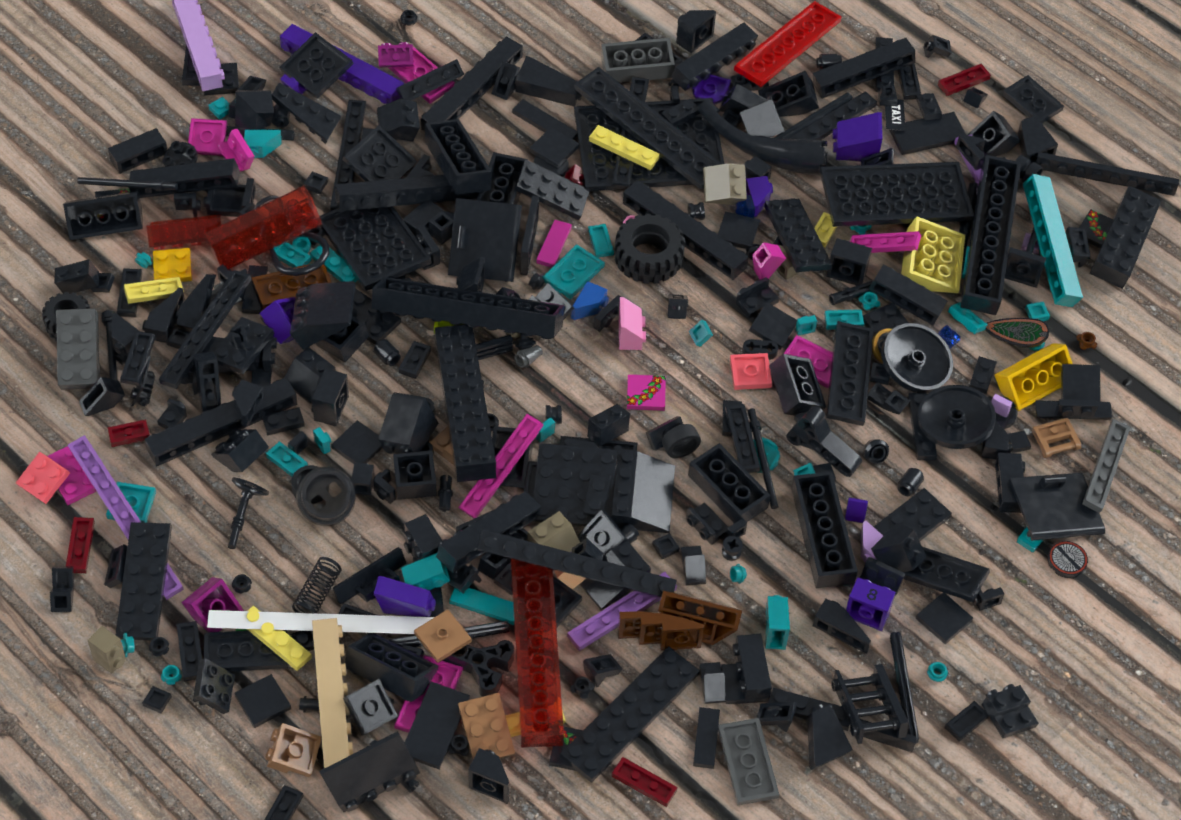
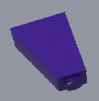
(403, 598)

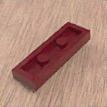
(964, 79)
(80, 544)
(644, 781)

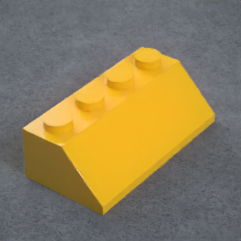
(1034, 375)

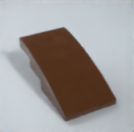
(660, 629)

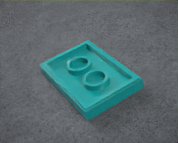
(573, 271)

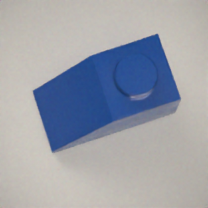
(589, 301)

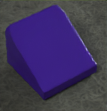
(856, 510)

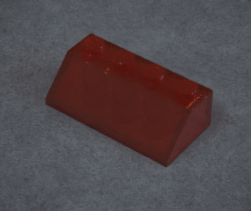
(181, 231)

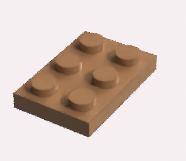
(486, 725)

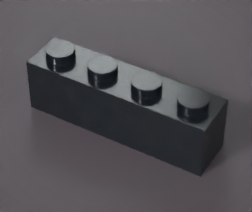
(908, 294)

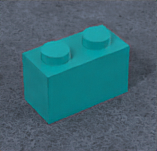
(426, 573)

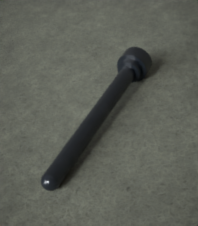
(106, 318)

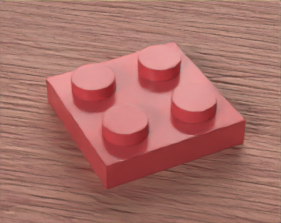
(750, 371)
(42, 477)

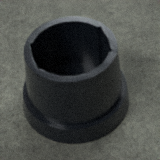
(337, 507)

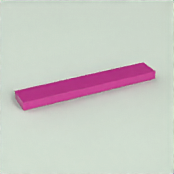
(505, 461)

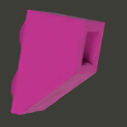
(767, 260)

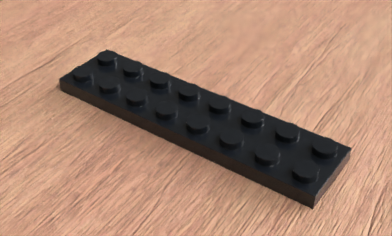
(629, 714)

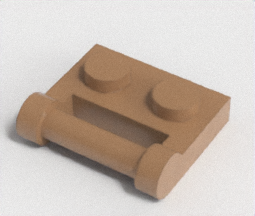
(1054, 432)

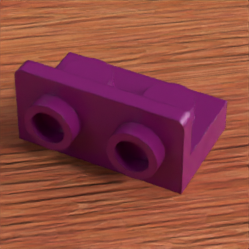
(395, 55)

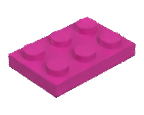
(77, 483)

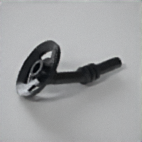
(248, 490)

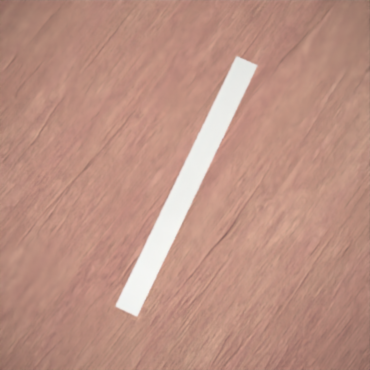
(303, 621)

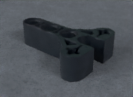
(814, 433)
(490, 657)

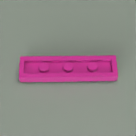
(889, 241)

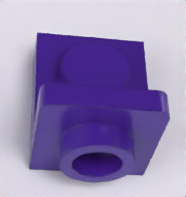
(292, 83)

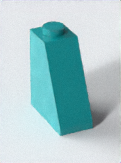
(777, 622)

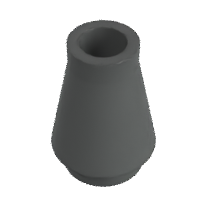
(527, 356)

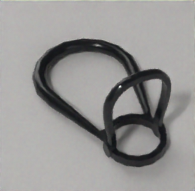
(298, 271)

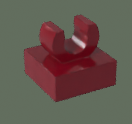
(574, 175)

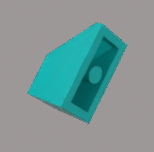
(263, 141)

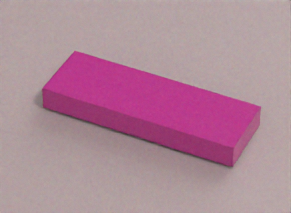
(554, 243)

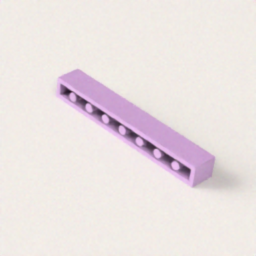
(199, 44)

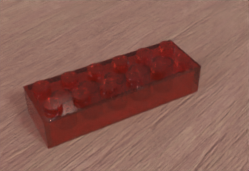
(263, 228)

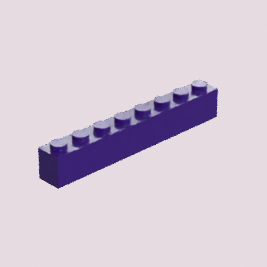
(359, 75)

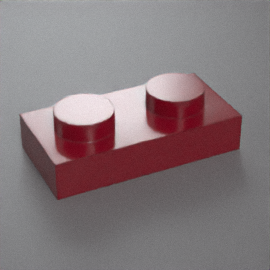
(128, 433)

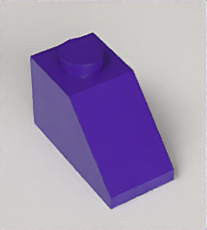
(760, 191)

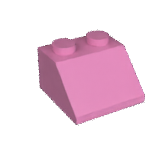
(630, 326)

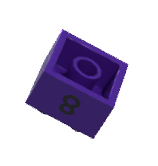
(870, 603)

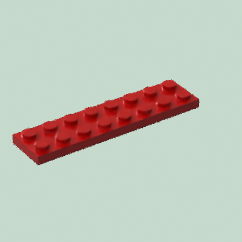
(787, 43)

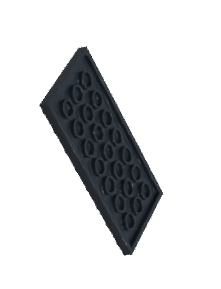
(896, 193)

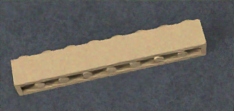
(331, 690)

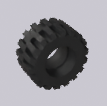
(61, 302)

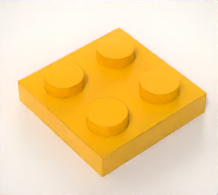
(172, 264)

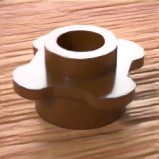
(1087, 340)

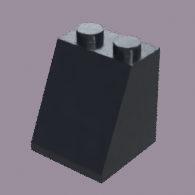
(407, 424)

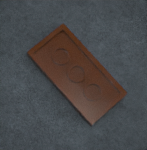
(282, 286)

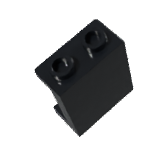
(230, 200)

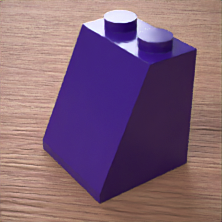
(858, 137)

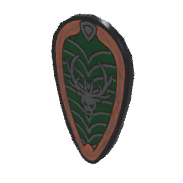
(1019, 331)

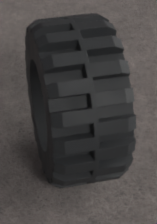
(645, 266)

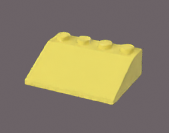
(937, 259)

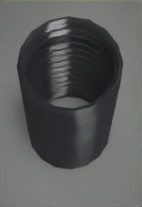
(322, 568)

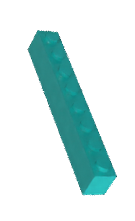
(1052, 240)

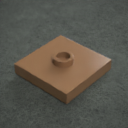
(442, 636)

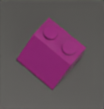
(210, 596)

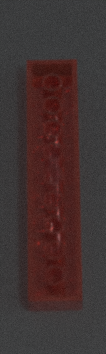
(536, 655)

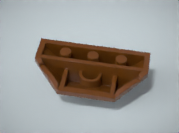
(717, 618)

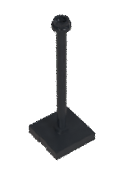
(1025, 266)

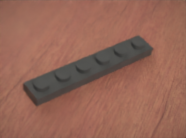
(1106, 466)

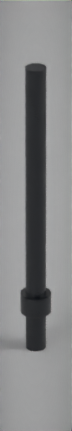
(158, 185)
(755, 427)

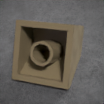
(725, 184)
(555, 533)

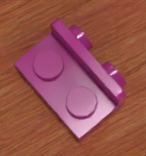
(238, 149)

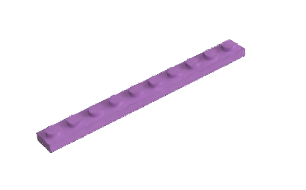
(114, 499)

